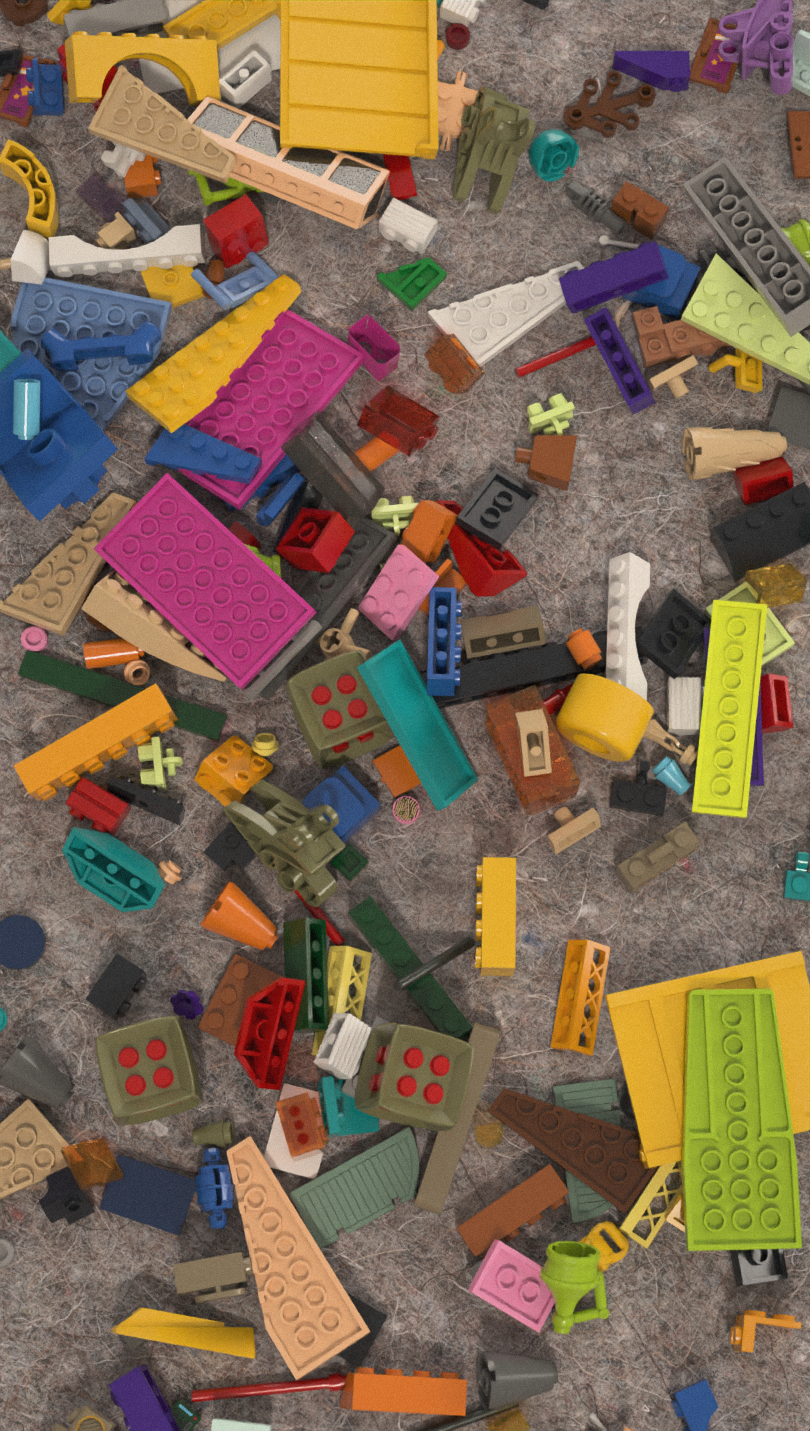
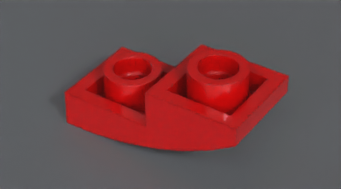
(400, 177)

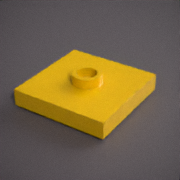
(172, 284)

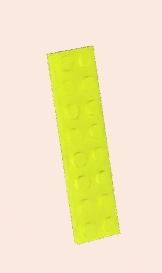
(729, 709)

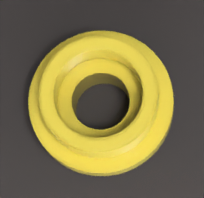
(265, 744)

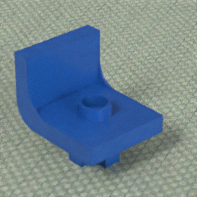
(67, 454)

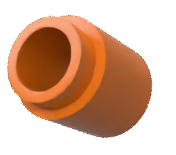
(584, 648)

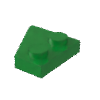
(413, 281)

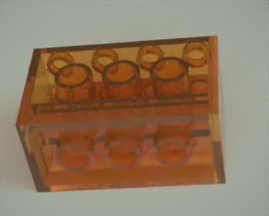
(536, 791)

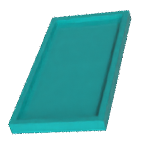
(418, 724)

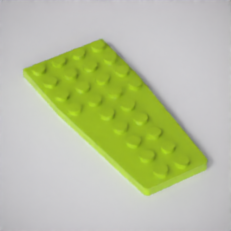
(737, 1126)

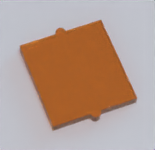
(92, 1163)

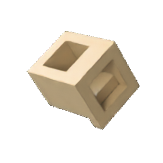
(116, 234)

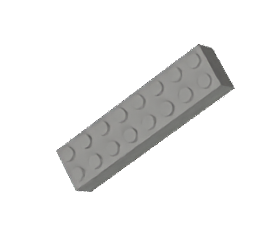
(754, 242)

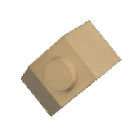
(533, 742)

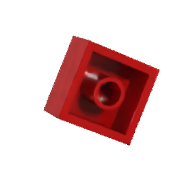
(236, 231)
(315, 540)

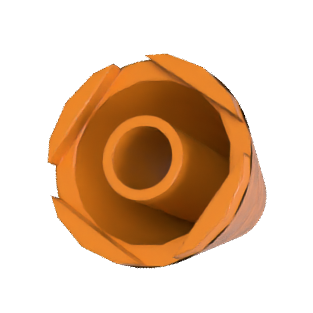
(239, 919)

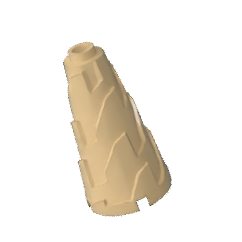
(724, 450)

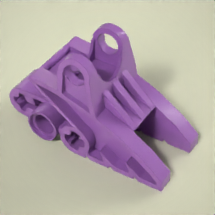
(762, 41)

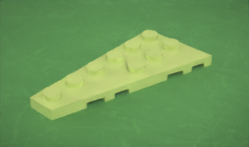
(739, 316)

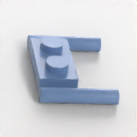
(240, 287)

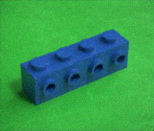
(441, 642)

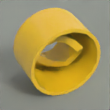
(604, 718)

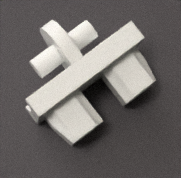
(121, 158)

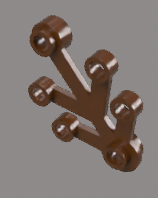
(607, 107)

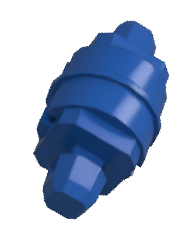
(214, 1188)

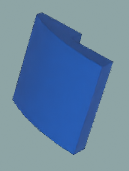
(279, 499)

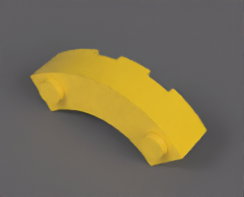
(27, 171)

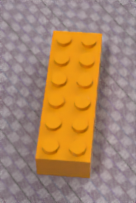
(96, 743)

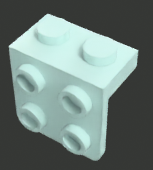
(801, 62)

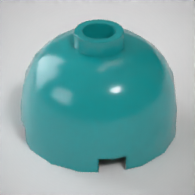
(552, 154)

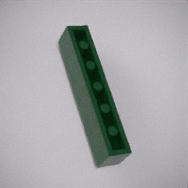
(401, 961)

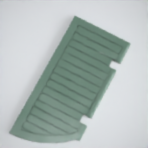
(594, 1101)
(359, 1188)

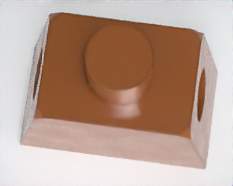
(549, 459)

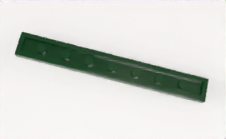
(114, 692)

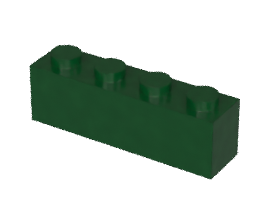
(307, 960)

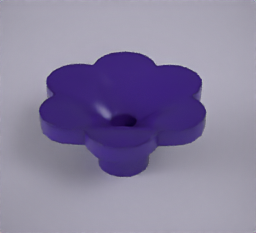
(186, 1004)

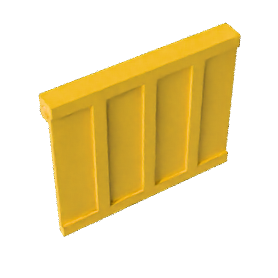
(359, 76)
(652, 1045)

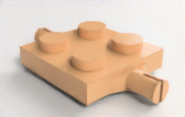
(451, 105)

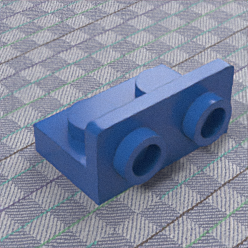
(45, 90)

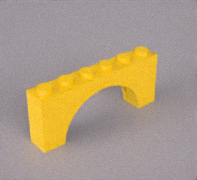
(190, 60)

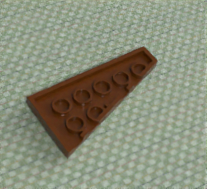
(586, 1147)

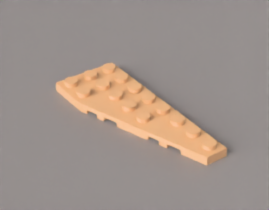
(297, 1289)

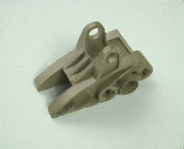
(493, 141)
(293, 836)

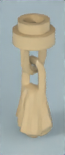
(658, 734)

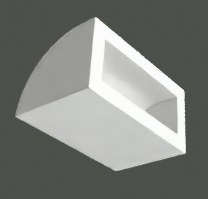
(30, 258)

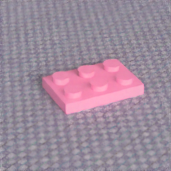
(398, 592)
(513, 1286)

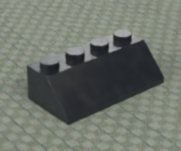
(764, 532)

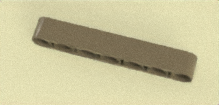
(451, 1142)

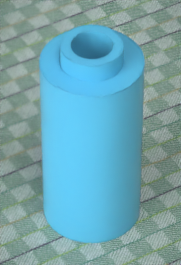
(26, 408)

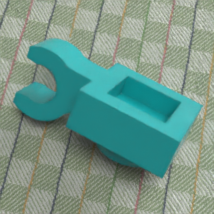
(798, 881)

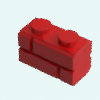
(97, 806)

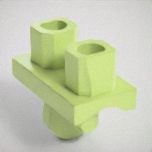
(553, 420)
(394, 516)
(154, 752)

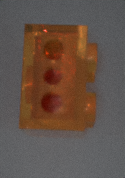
(300, 1126)

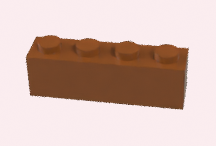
(513, 1210)

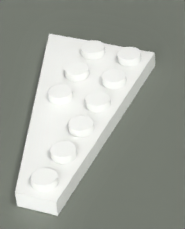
(502, 314)

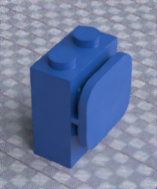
(672, 293)
(348, 799)

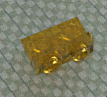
(777, 585)

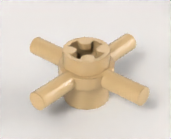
(337, 642)

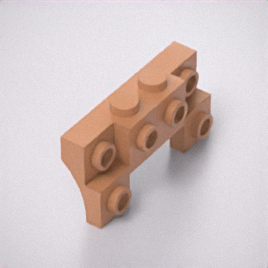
(670, 341)

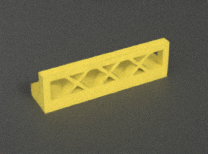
(340, 976)
(644, 1201)

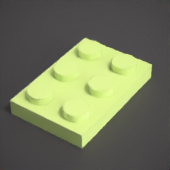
(775, 638)

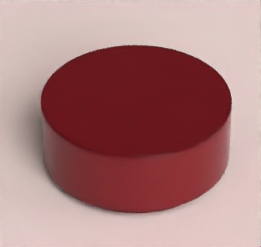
(457, 36)

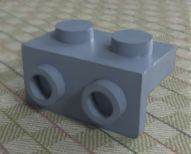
(144, 220)

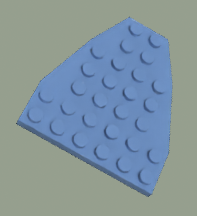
(82, 312)

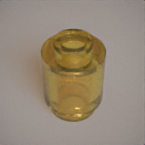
(510, 1422)

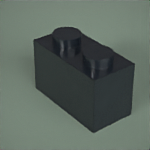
(117, 987)

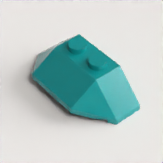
(112, 870)

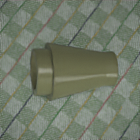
(215, 1134)

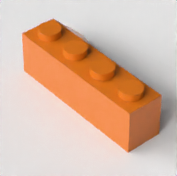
(404, 1393)

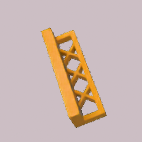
(576, 995)

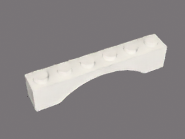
(177, 247)
(627, 583)

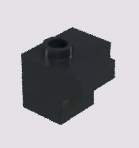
(230, 849)
(65, 1198)

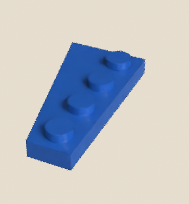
(203, 454)

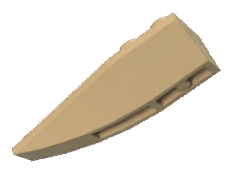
(136, 620)

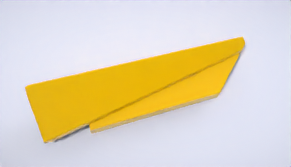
(188, 1332)

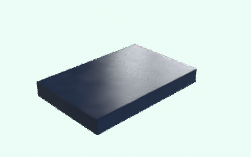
(149, 1195)

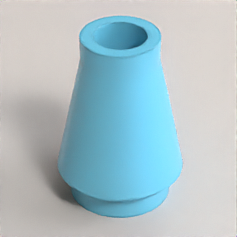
(670, 774)

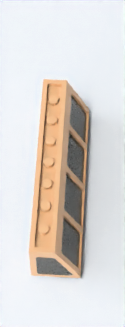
(309, 177)

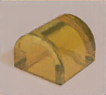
(488, 1135)

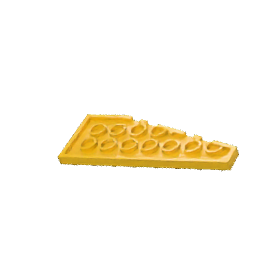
(195, 373)

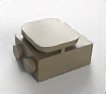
(214, 1276)

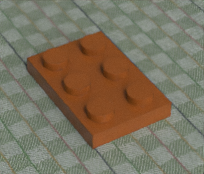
(228, 1003)

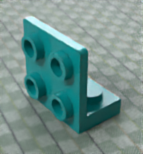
(339, 1111)

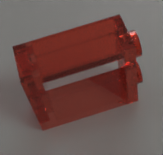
(392, 431)

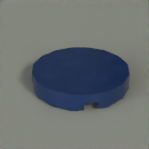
(21, 942)

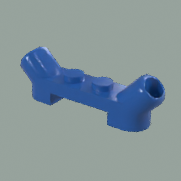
(136, 347)

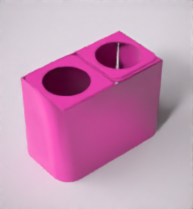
(379, 340)

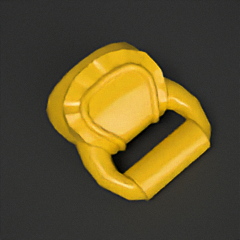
(607, 1255)

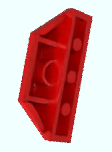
(268, 1031)

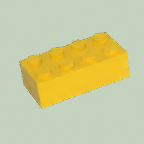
(498, 916)

